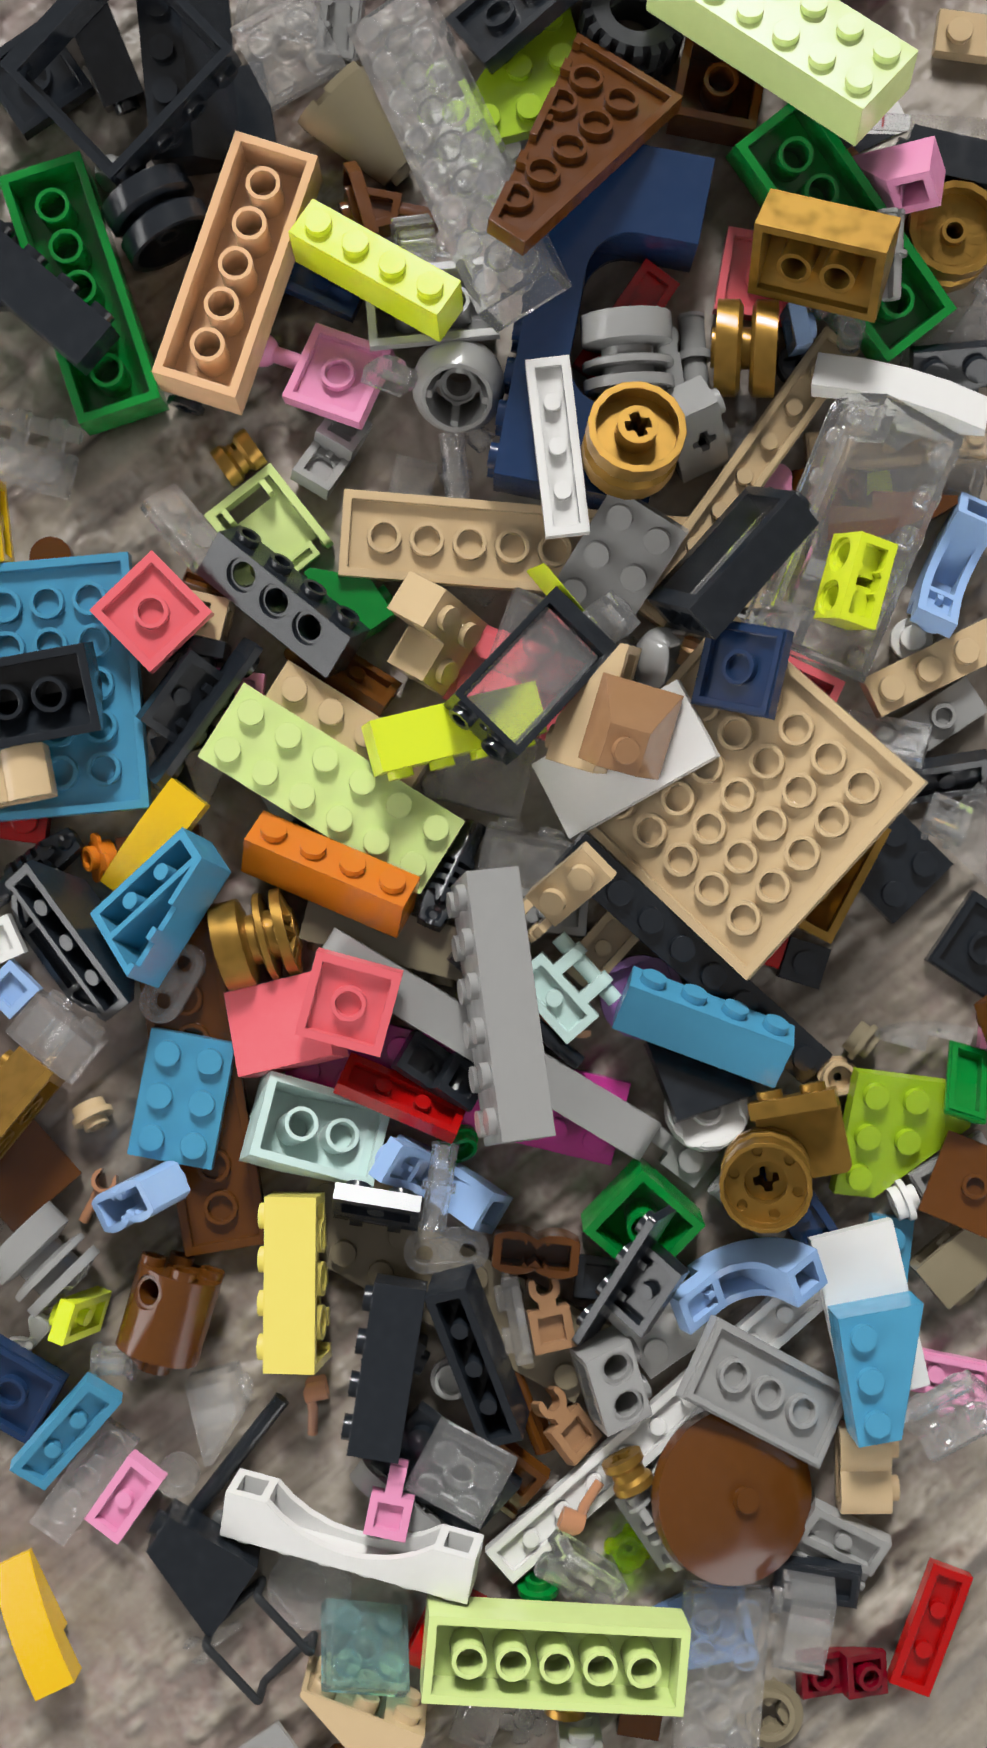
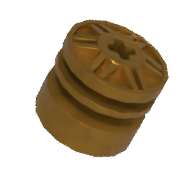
(262, 937)
(761, 1203)

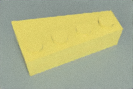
(293, 1283)

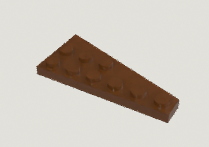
(580, 137)

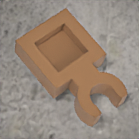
(551, 1322)
(570, 1427)

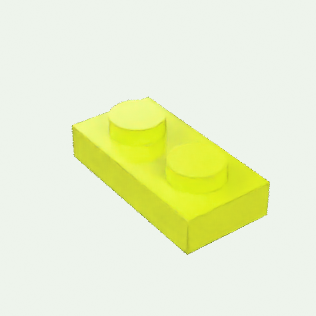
(78, 1315)

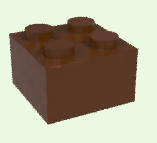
(717, 99)

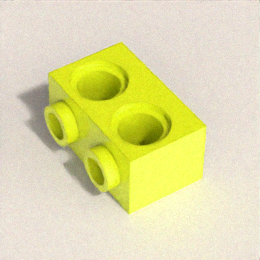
(854, 580)

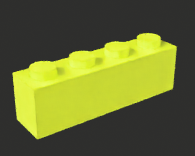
(376, 270)
(419, 739)

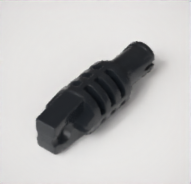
(54, 851)
(451, 867)

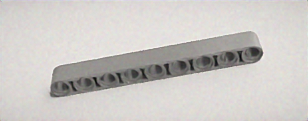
(570, 1092)

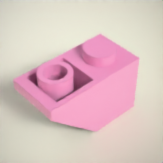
(906, 174)

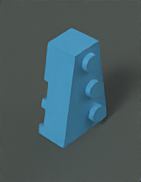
(161, 906)
(875, 1363)

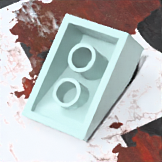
(311, 1131)

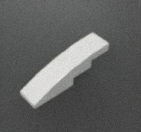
(935, 397)

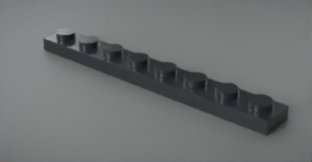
(691, 956)

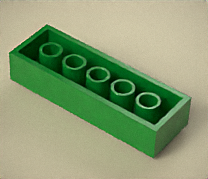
(809, 160)
(61, 217)

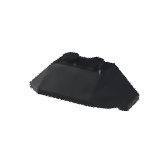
(57, 925)

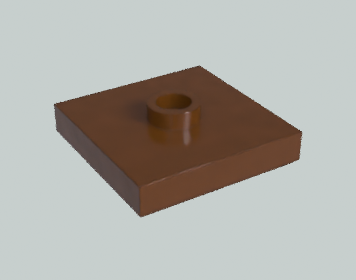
(959, 1185)

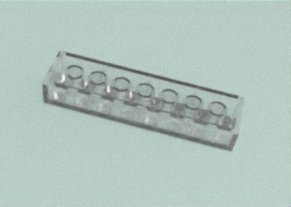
(453, 155)

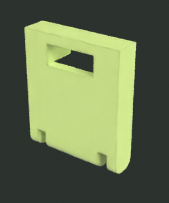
(280, 521)

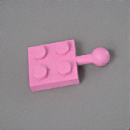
(328, 375)

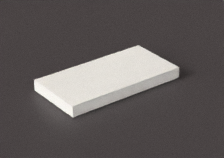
(590, 799)
(862, 1265)

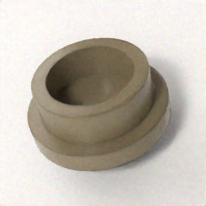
(861, 1041)

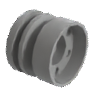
(626, 347)
(44, 1259)

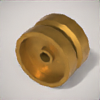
(952, 235)
(745, 348)
(633, 440)

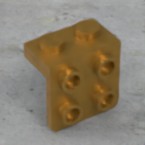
(813, 1119)

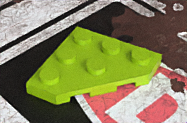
(522, 84)
(891, 1128)

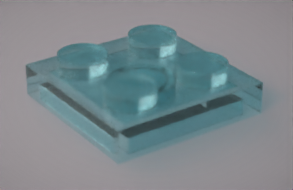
(364, 1648)

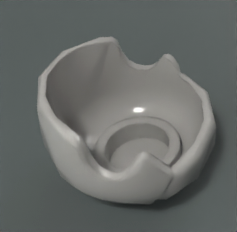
(658, 655)

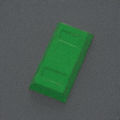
(966, 1083)

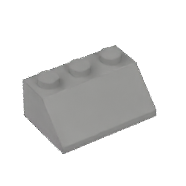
(391, 333)

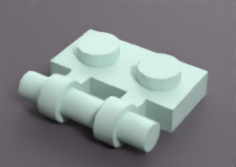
(558, 998)

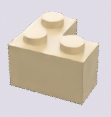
(438, 633)

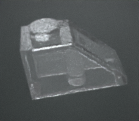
(217, 1404)

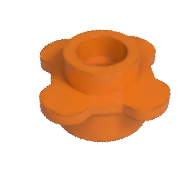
(98, 856)

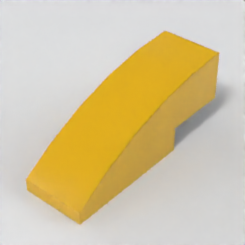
(169, 812)
(36, 1626)

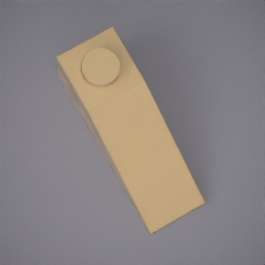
(567, 733)

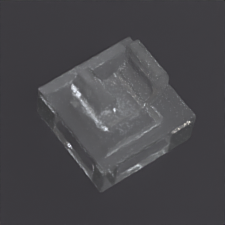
(946, 820)

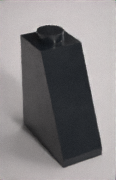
(199, 1563)

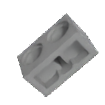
(605, 1383)

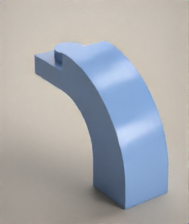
(949, 566)
(476, 1200)
(745, 1270)

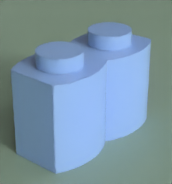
(141, 1196)

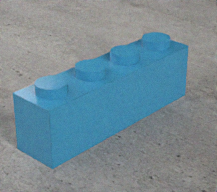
(704, 1026)

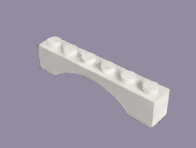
(431, 1561)

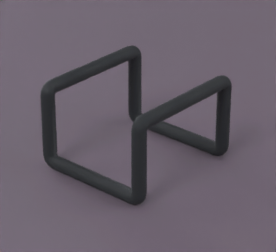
(304, 1645)

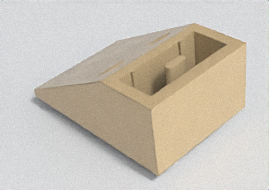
(365, 1719)

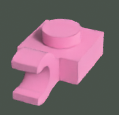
(390, 1507)

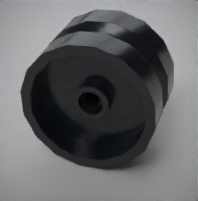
(155, 216)

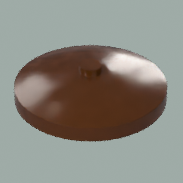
(728, 1502)

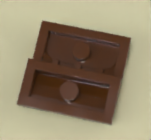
(32, 1175)

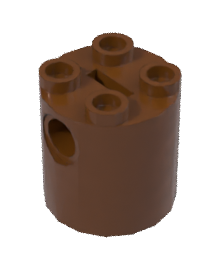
(168, 1312)

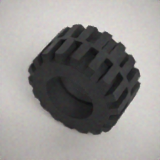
(648, 50)

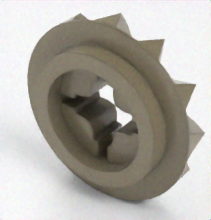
(790, 1710)

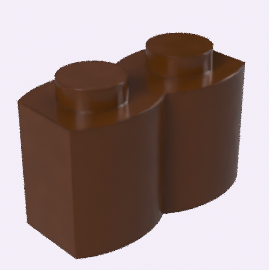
(548, 1251)

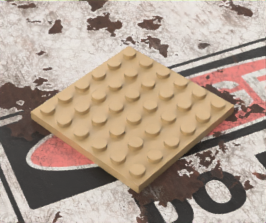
(767, 823)

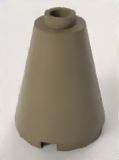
(356, 127)

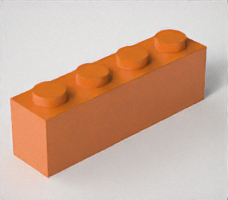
(329, 873)

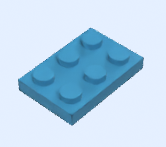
(182, 1098)

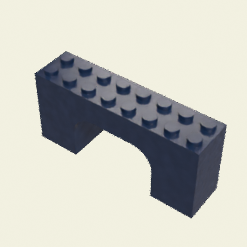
(640, 212)

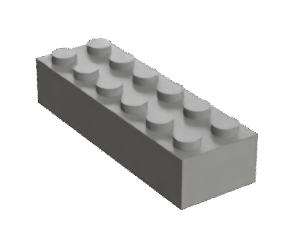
(500, 1007)

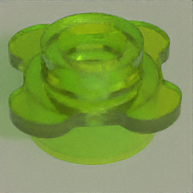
(626, 1561)

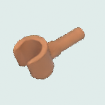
(97, 1189)
(315, 1390)
(572, 1520)

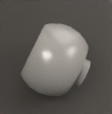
(454, 410)

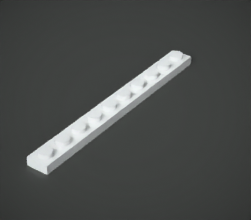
(525, 1539)

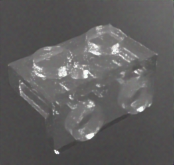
(949, 1415)

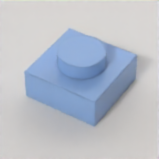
(798, 329)
(16, 988)

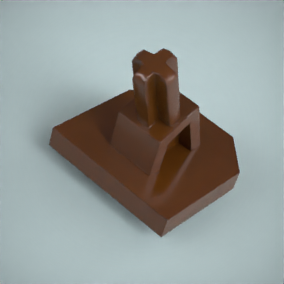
(371, 205)

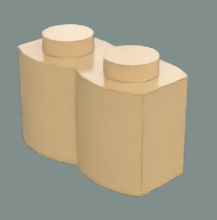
(26, 774)
(864, 1475)

